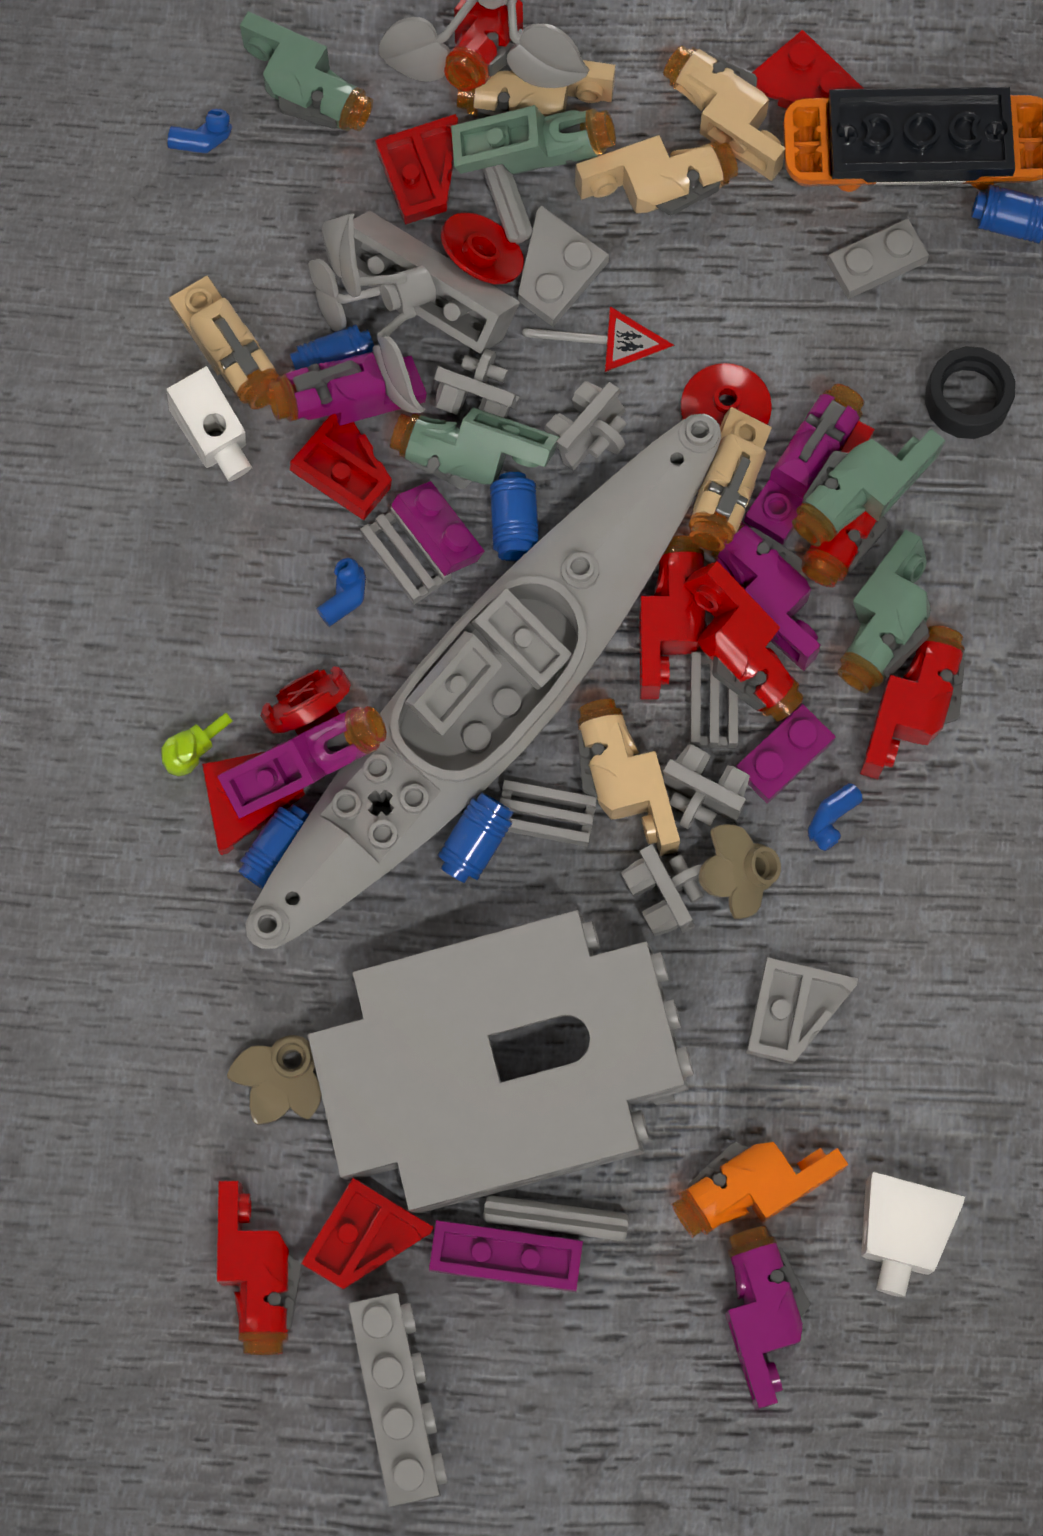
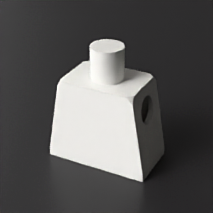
(202, 408)
(905, 1228)

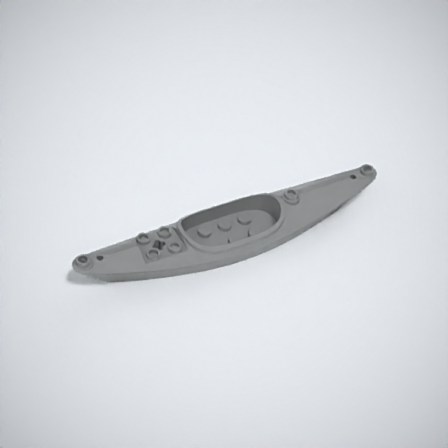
(581, 590)

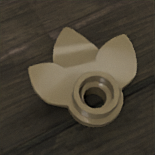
(739, 870)
(273, 1084)

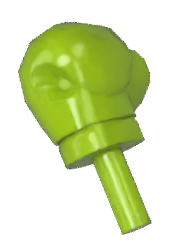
(183, 750)

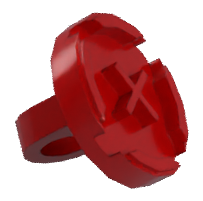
(307, 701)

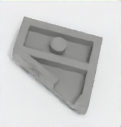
(557, 267)
(793, 1008)

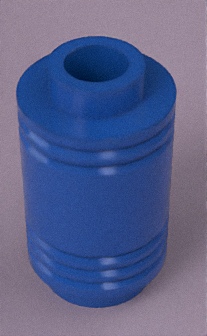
(1009, 213)
(333, 347)
(513, 515)
(475, 838)
(271, 844)

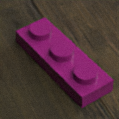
(506, 1256)

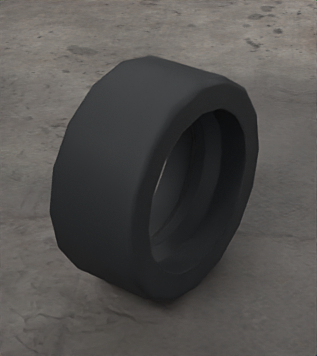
(982, 362)

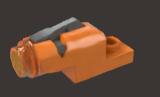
(751, 1178)

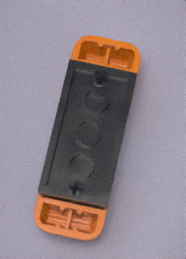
(915, 137)

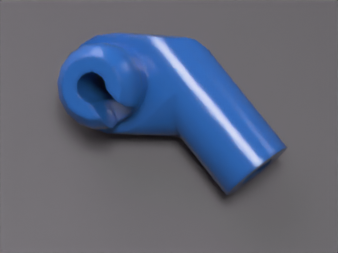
(206, 137)
(349, 592)
(829, 810)

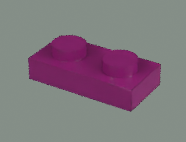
(437, 528)
(786, 753)

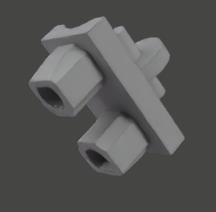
(454, 386)
(595, 427)
(686, 778)
(650, 872)

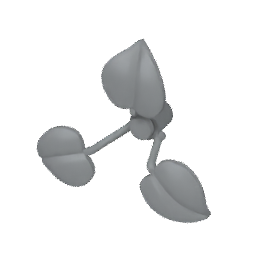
(540, 57)
(398, 291)

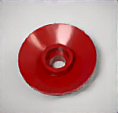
(481, 248)
(709, 384)

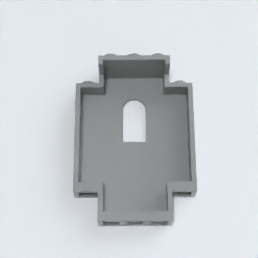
(422, 1082)

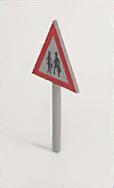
(625, 341)

